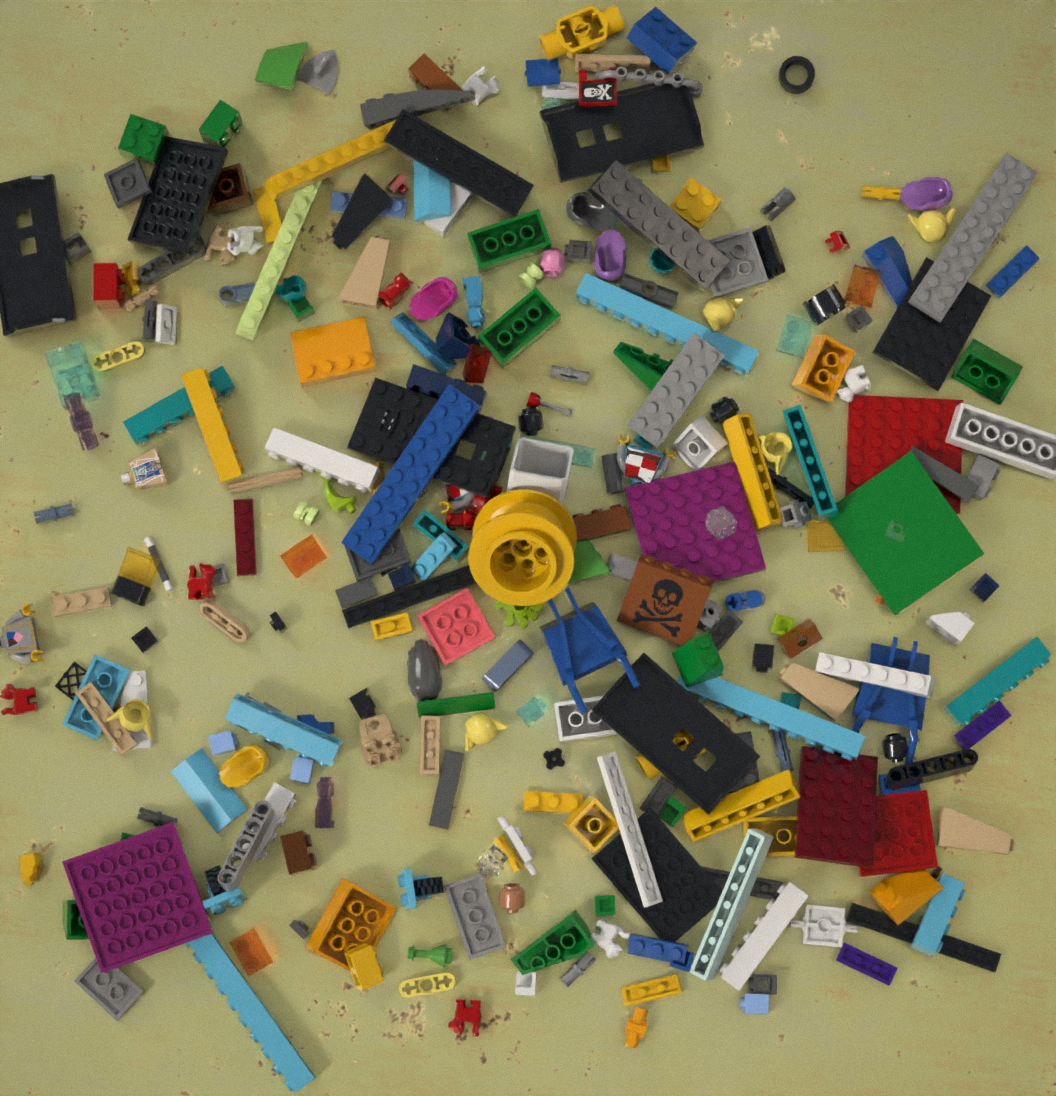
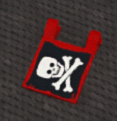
(597, 91)

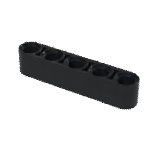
(925, 775)

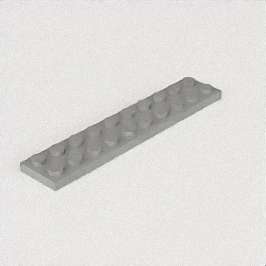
(973, 237)

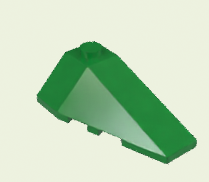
(561, 943)

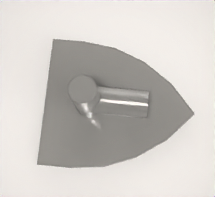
(320, 72)

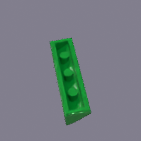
(456, 705)

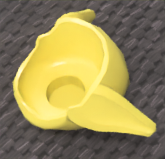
(932, 224)
(721, 311)
(776, 448)
(134, 716)
(481, 730)

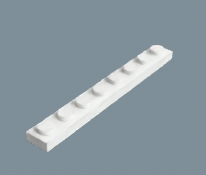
(629, 829)

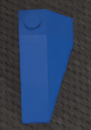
(891, 261)

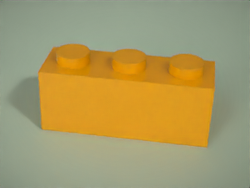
(823, 367)

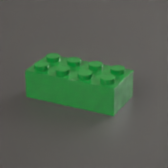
(509, 241)
(519, 327)

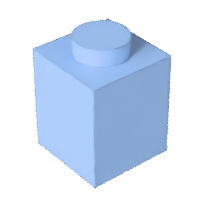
(223, 742)
(302, 769)
(755, 1003)

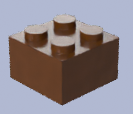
(231, 190)
(298, 853)

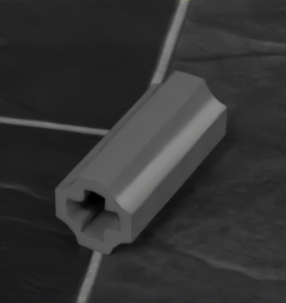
(612, 474)

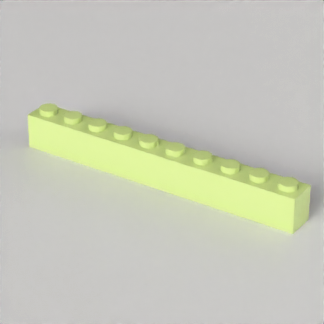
(276, 261)

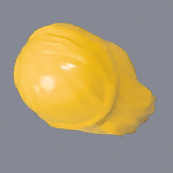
(244, 766)

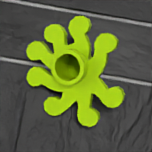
(521, 613)

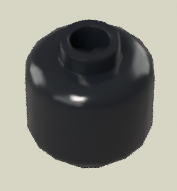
(724, 409)
(530, 421)
(895, 747)

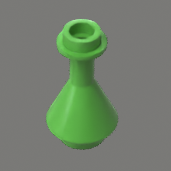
(439, 955)

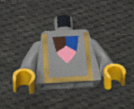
(21, 636)

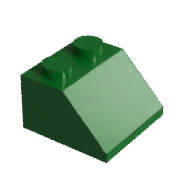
(698, 660)

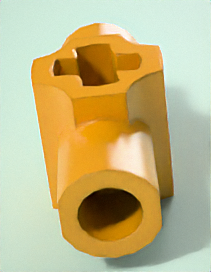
(636, 1027)

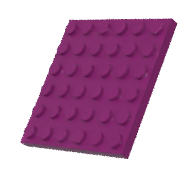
(672, 520)
(137, 897)

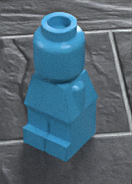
(474, 299)

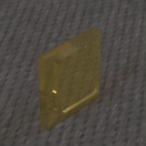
(822, 537)
(139, 567)

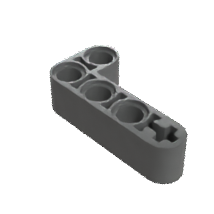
(174, 264)

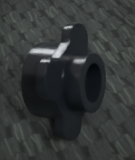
(557, 754)

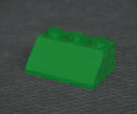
(987, 371)

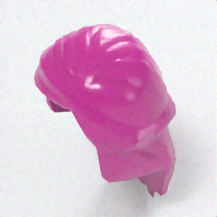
(433, 298)

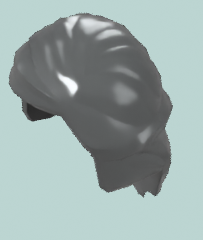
(589, 212)

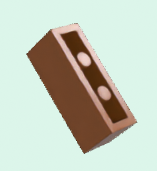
(431, 76)
(601, 523)

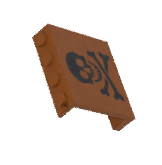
(665, 600)

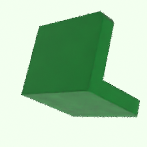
(301, 309)
(672, 811)
(605, 905)

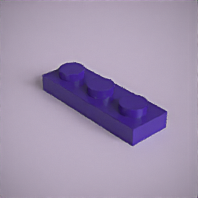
(982, 725)
(866, 964)

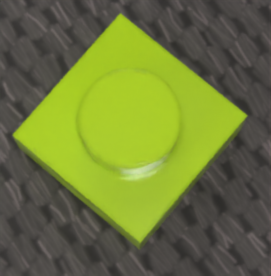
(782, 624)

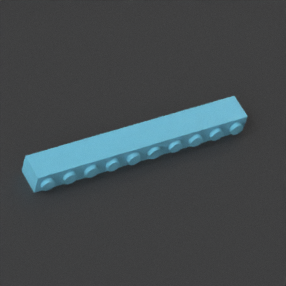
(661, 321)
(778, 716)
(252, 1012)

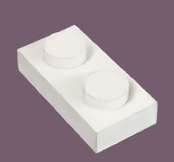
(564, 90)
(166, 324)

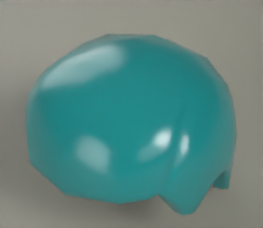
(658, 263)
(292, 289)

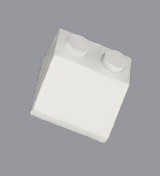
(699, 444)
(951, 625)

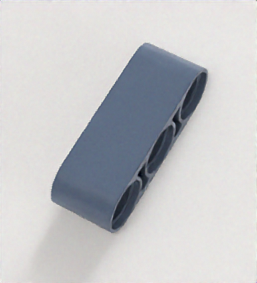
(507, 665)

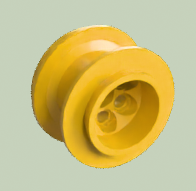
(519, 525)

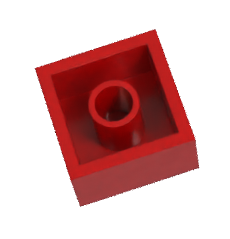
(108, 286)

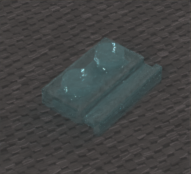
(794, 336)

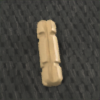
(140, 298)

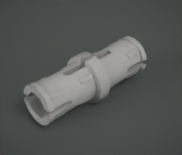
(569, 374)
(577, 969)

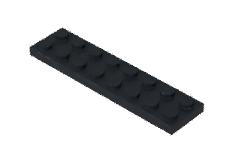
(458, 163)

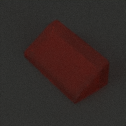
(476, 364)

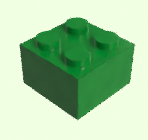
(221, 125)
(142, 139)

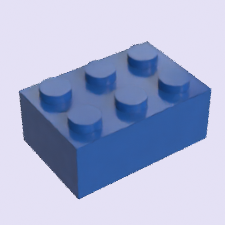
(661, 40)

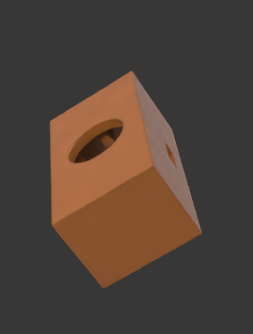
(789, 640)

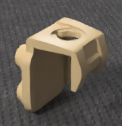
(378, 744)

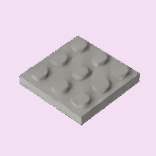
(745, 263)

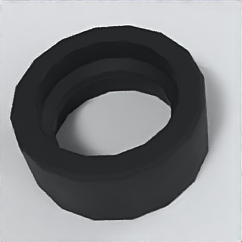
(796, 60)

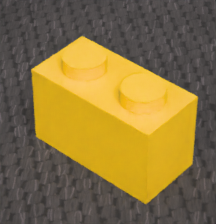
(364, 966)

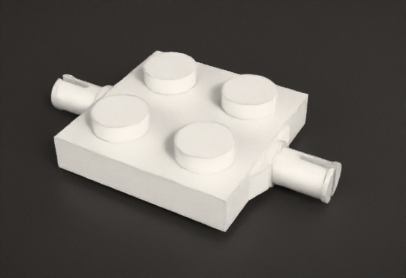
(523, 850)
(823, 926)

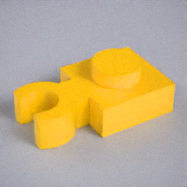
(131, 277)

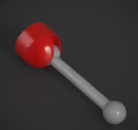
(535, 400)

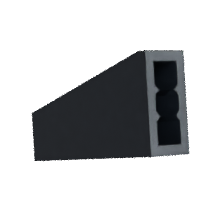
(363, 208)

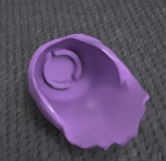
(927, 193)
(610, 255)

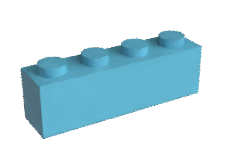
(937, 915)

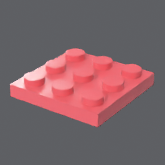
(456, 626)

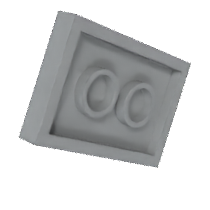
(110, 989)

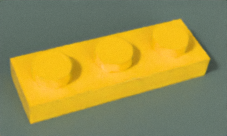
(552, 802)

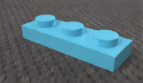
(433, 556)

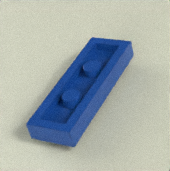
(1012, 272)
(657, 949)

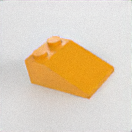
(904, 893)

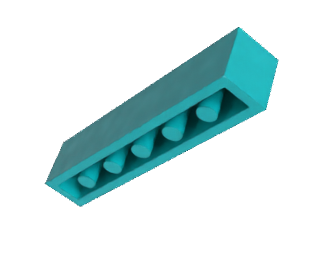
(173, 409)
(810, 463)
(997, 681)

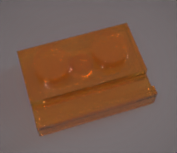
(862, 286)
(303, 556)
(251, 952)

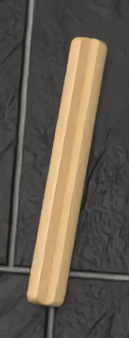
(265, 480)

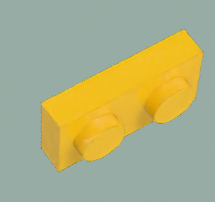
(391, 626)

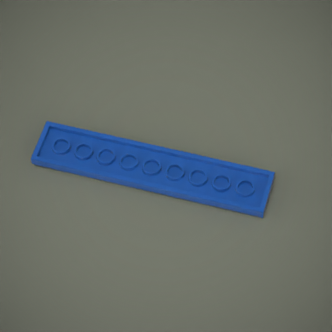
(411, 474)

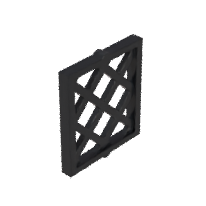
(66, 675)

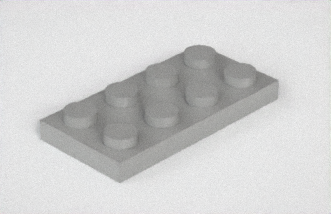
(474, 916)

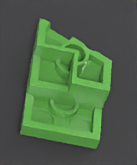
(281, 65)
(587, 562)

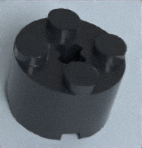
(824, 303)

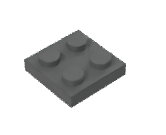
(127, 183)

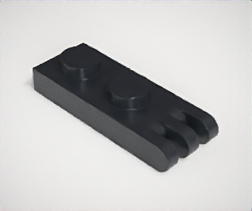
(769, 251)

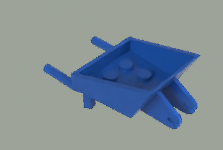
(583, 644)
(889, 704)

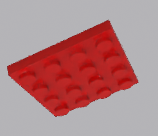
(902, 834)

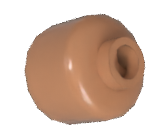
(512, 897)

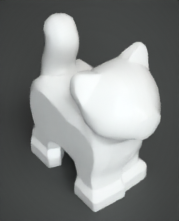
(478, 88)
(244, 240)
(854, 383)
(607, 934)

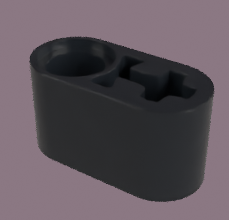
(131, 591)

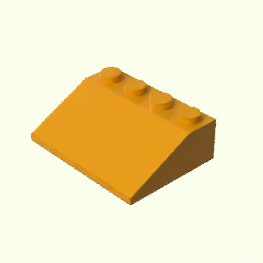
(333, 352)
(349, 921)

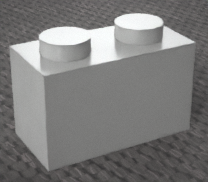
(982, 474)

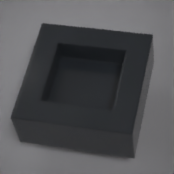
(277, 623)
(144, 639)

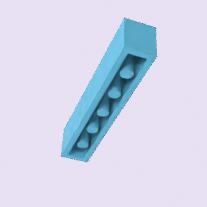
(284, 730)

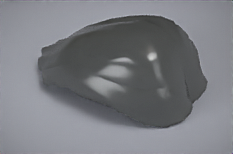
(424, 671)

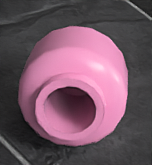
(552, 262)

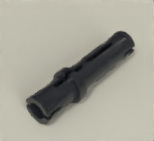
(790, 489)

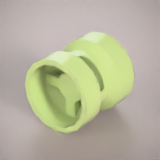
(531, 275)
(306, 513)

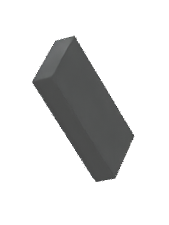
(356, 592)
(658, 796)

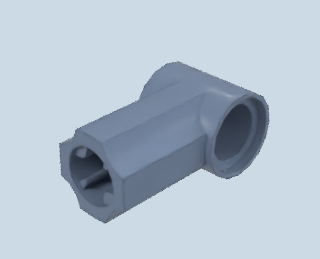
(240, 293)

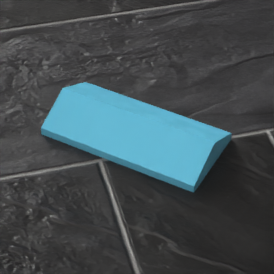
(431, 194)
(112, 680)
(202, 784)

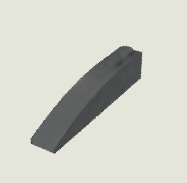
(387, 109)

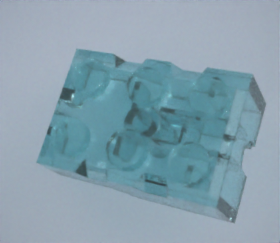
(73, 372)

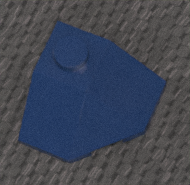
(453, 338)

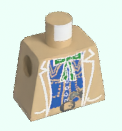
(146, 471)

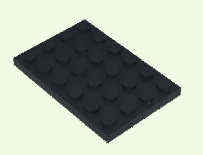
(179, 196)
(922, 343)
(683, 884)

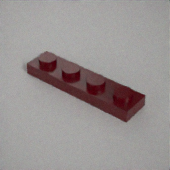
(245, 537)

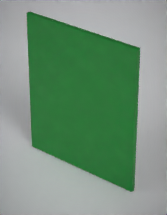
(934, 539)

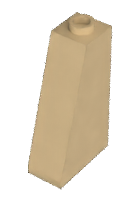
(367, 275)
(819, 690)
(967, 833)

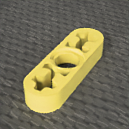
(106, 367)
(414, 992)

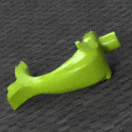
(335, 501)

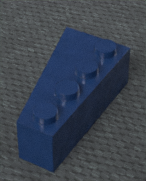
(434, 384)

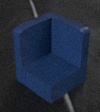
(402, 577)
(984, 587)

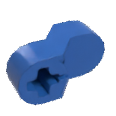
(736, 602)
(327, 727)

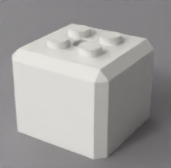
(541, 468)

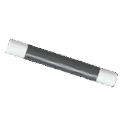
(161, 569)

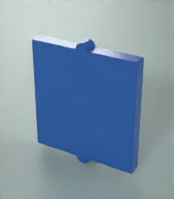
(542, 72)

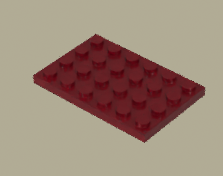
(836, 808)

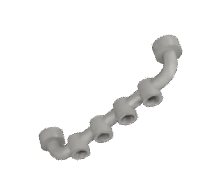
(695, 87)

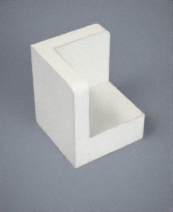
(525, 984)

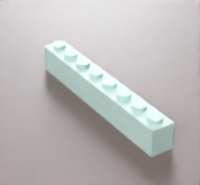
(731, 904)

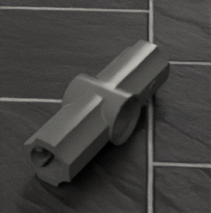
(661, 294)

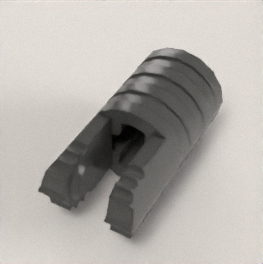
(780, 202)

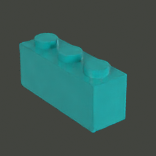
(432, 528)

